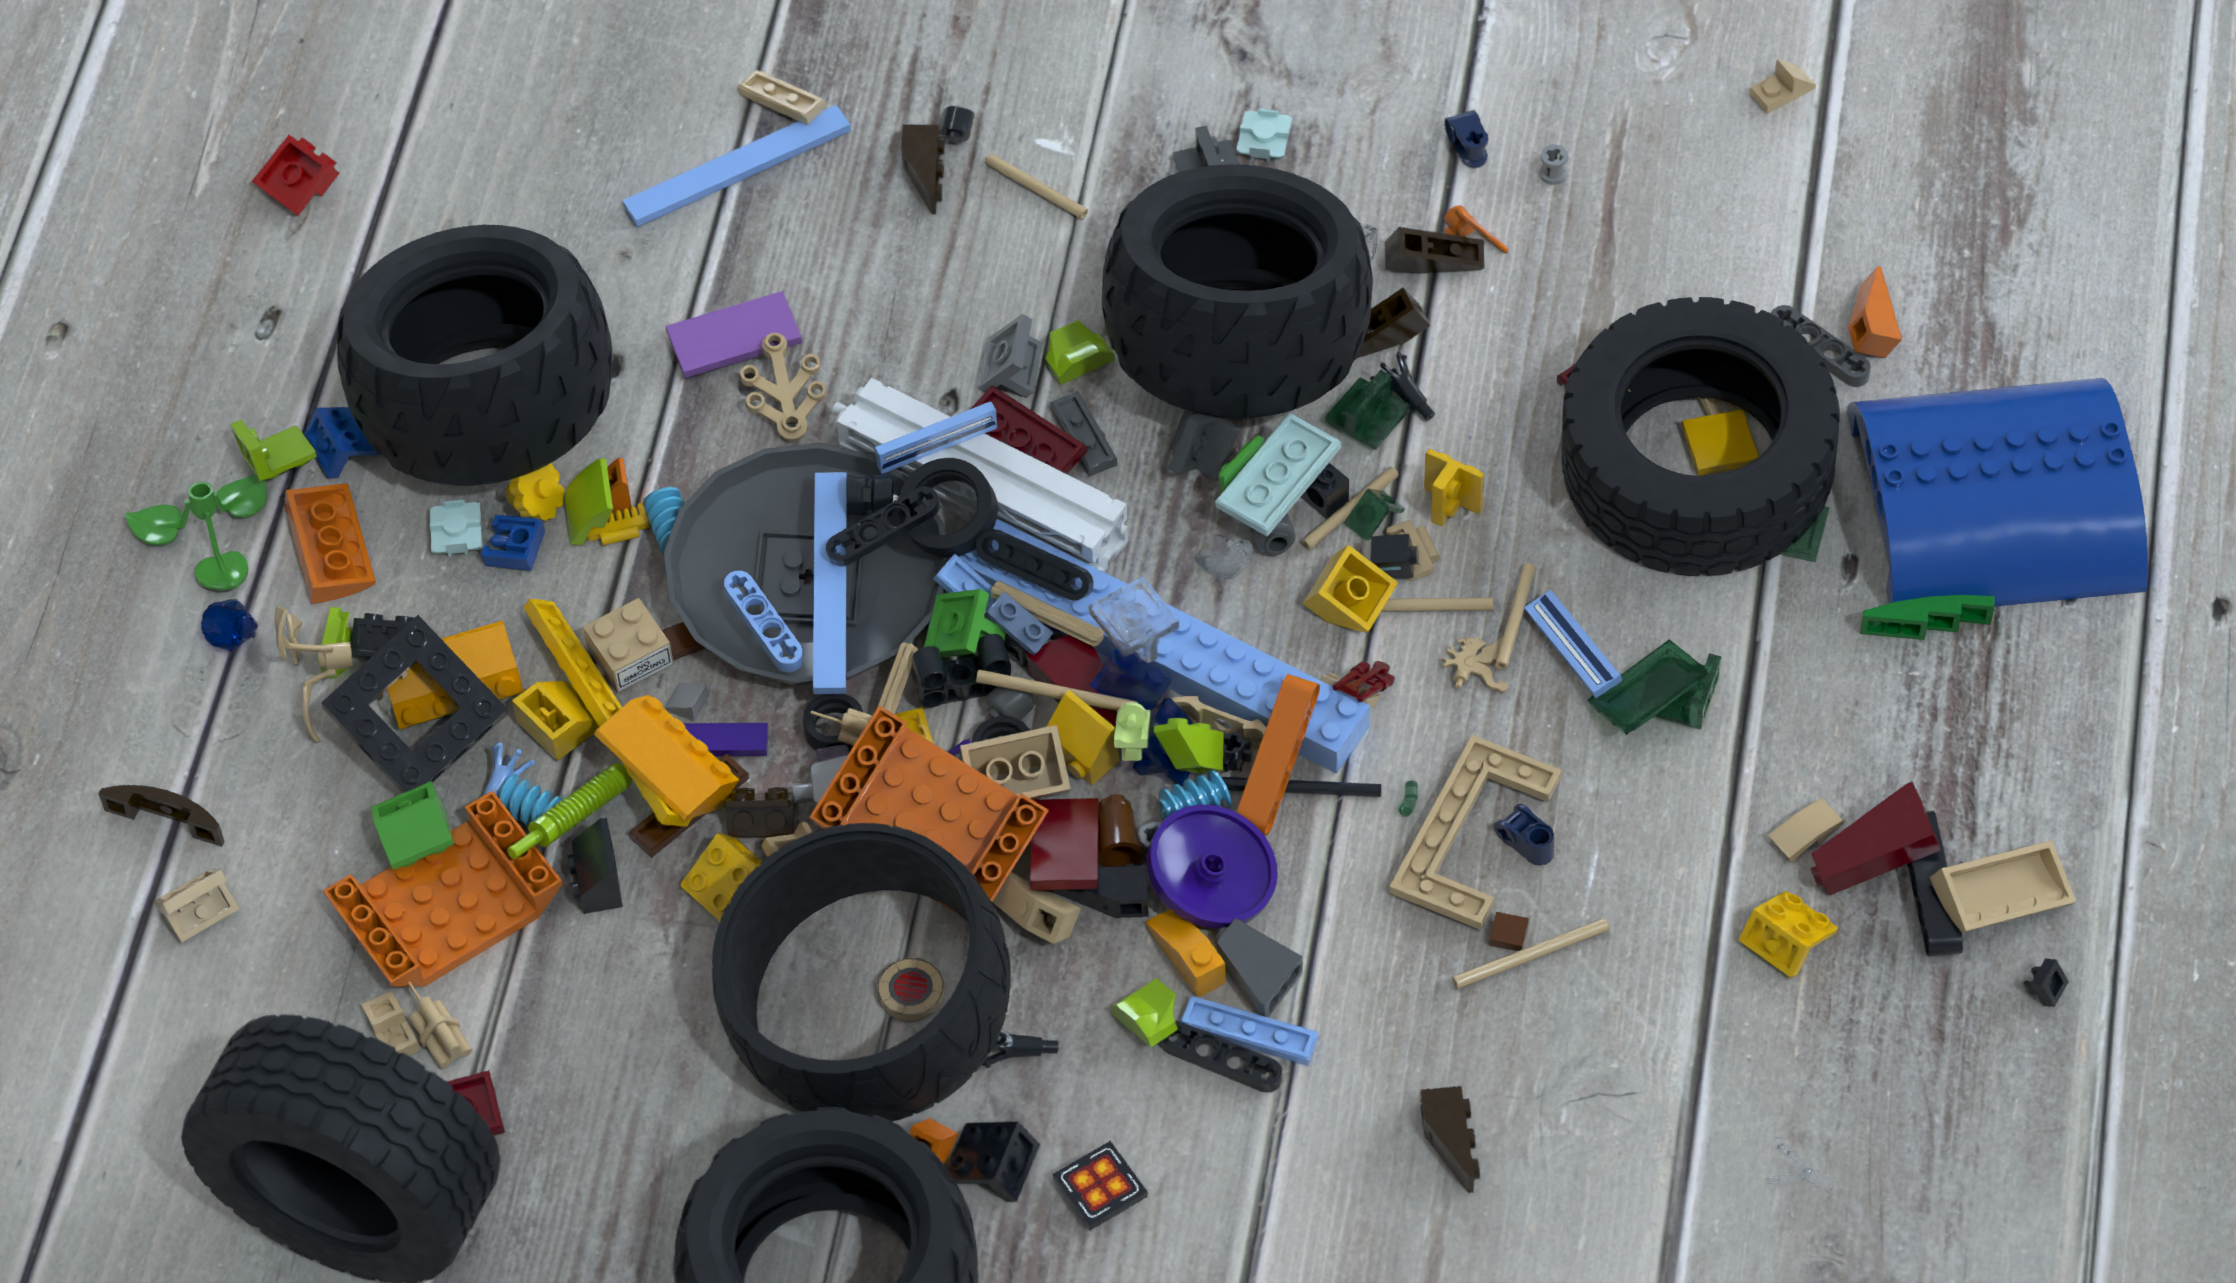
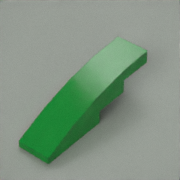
(1915, 616)

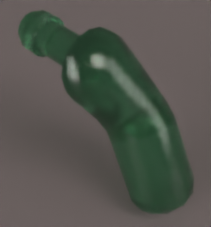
(1410, 799)

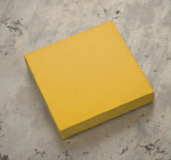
(1719, 442)

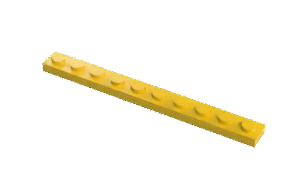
(589, 685)

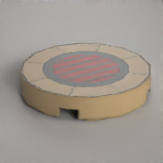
(911, 989)

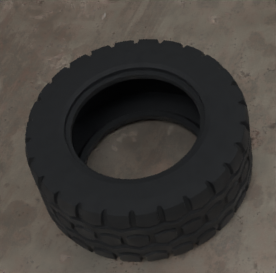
(1717, 355)
(341, 1148)

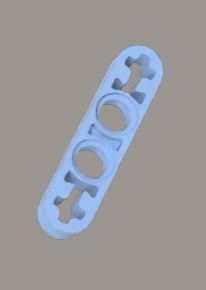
(765, 620)

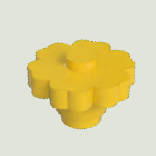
(536, 493)

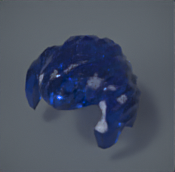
(228, 625)

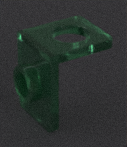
(1371, 512)

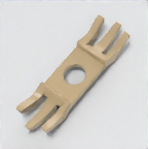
(1205, 714)

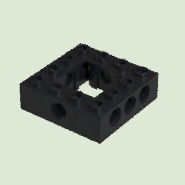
(407, 768)

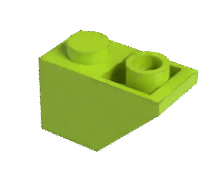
(1193, 746)

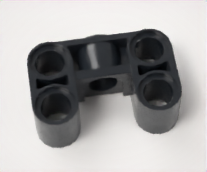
(939, 681)

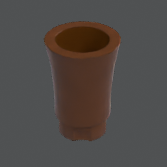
(1118, 833)

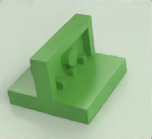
(960, 622)

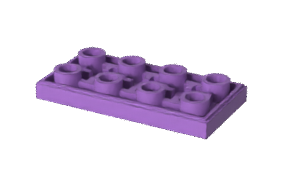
(731, 334)

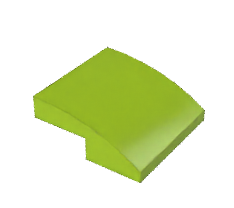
(588, 501)

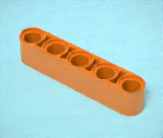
(1278, 751)

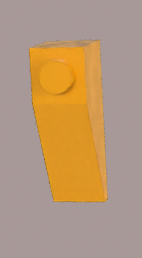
(1189, 952)

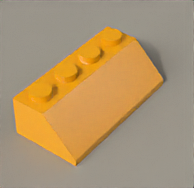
(487, 655)
(667, 757)

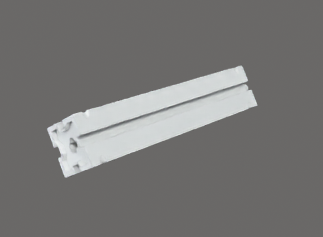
(1026, 490)

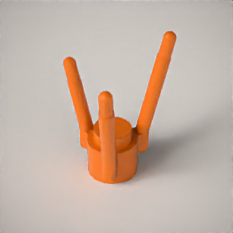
(1463, 224)

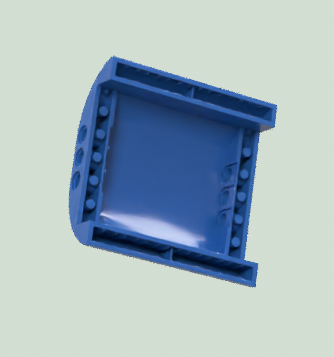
(2006, 492)

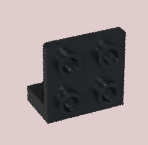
(994, 1155)

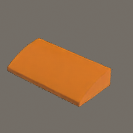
(328, 541)

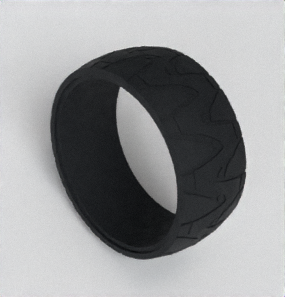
(814, 875)

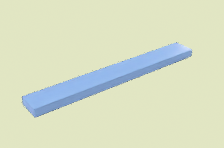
(735, 166)
(829, 586)

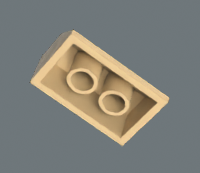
(1022, 762)

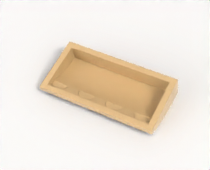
(2003, 887)

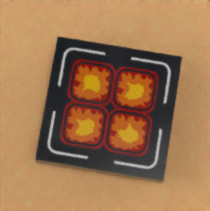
(1100, 1185)

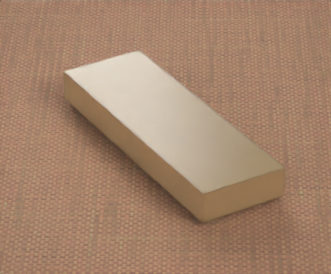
(781, 97)

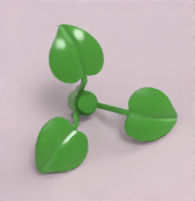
(160, 523)

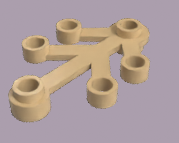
(784, 391)

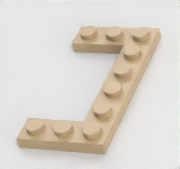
(1417, 875)

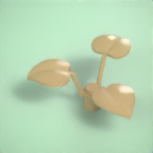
(330, 656)

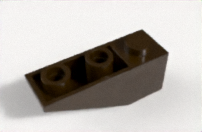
(920, 159)
(1446, 1130)

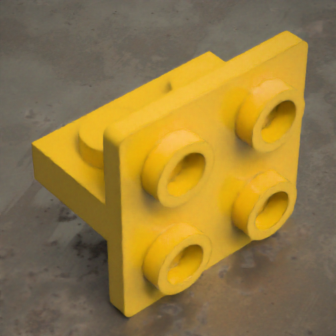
(1451, 486)

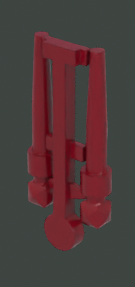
(1364, 676)

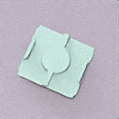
(1264, 134)
(455, 527)

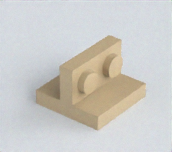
(197, 904)

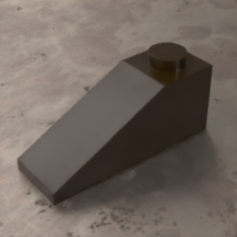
(1432, 252)
(1393, 323)

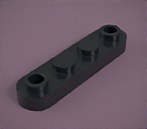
(1034, 564)

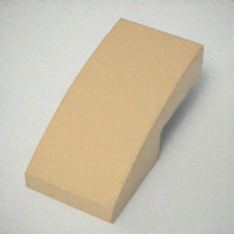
(1805, 828)
(390, 1023)

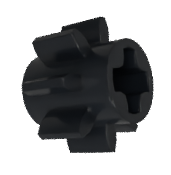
(1235, 751)

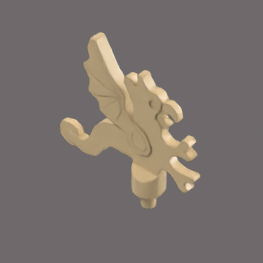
(1469, 662)

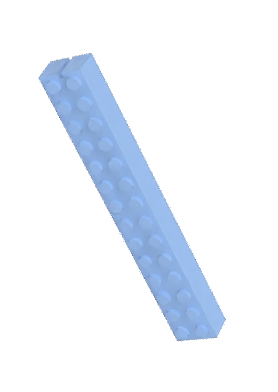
(1208, 663)

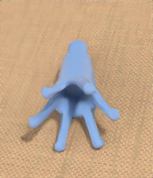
(500, 772)

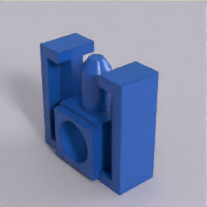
(521, 544)

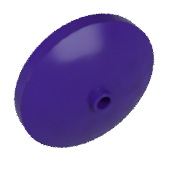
(1212, 866)

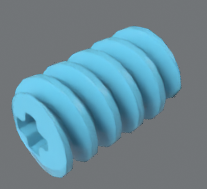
(662, 509)
(1202, 792)
(523, 802)

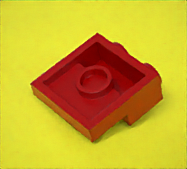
(296, 174)

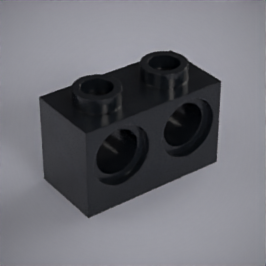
(1328, 491)

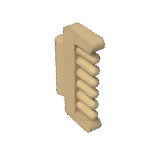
(1420, 538)

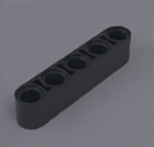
(1937, 928)

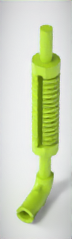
(574, 809)

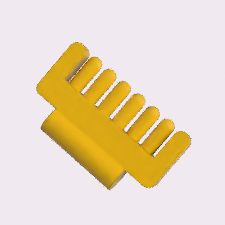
(621, 529)

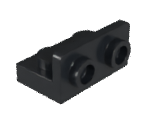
(373, 632)

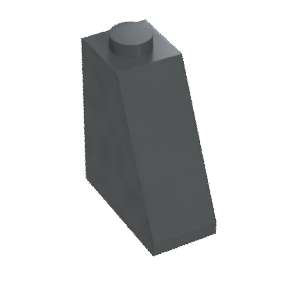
(1258, 965)

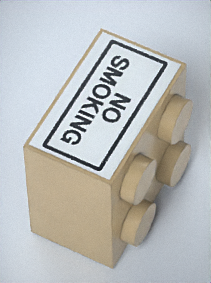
(628, 645)

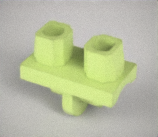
(1132, 730)

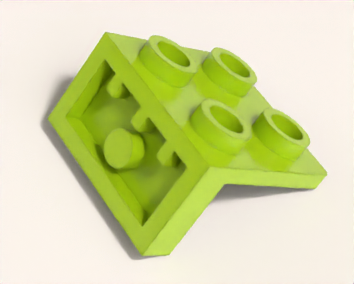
(274, 453)

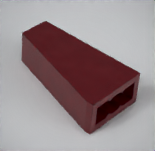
(1068, 664)
(1876, 843)

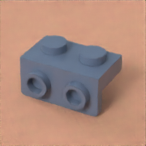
(1018, 623)

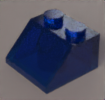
(1131, 679)

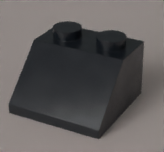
(595, 869)

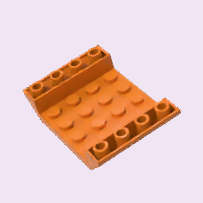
(917, 786)
(450, 903)

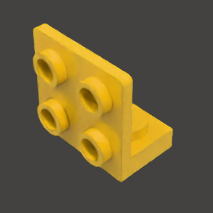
(719, 873)
(1785, 931)

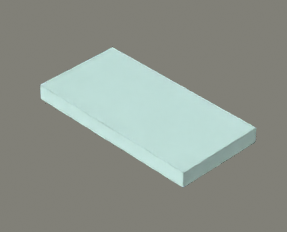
(1278, 474)

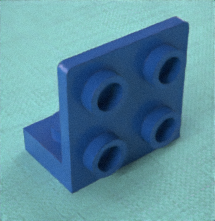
(335, 438)

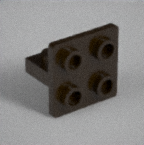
(760, 813)

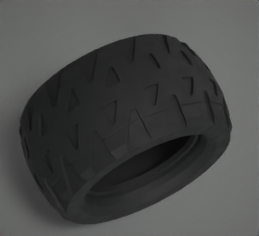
(1228, 347)
(486, 414)
(822, 1164)

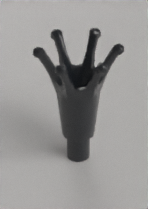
(1407, 389)
(1020, 1046)

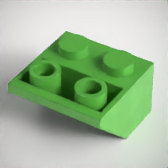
(412, 825)

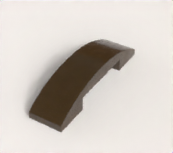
(129, 799)

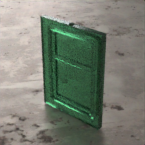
(1649, 687)

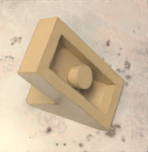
(1782, 87)

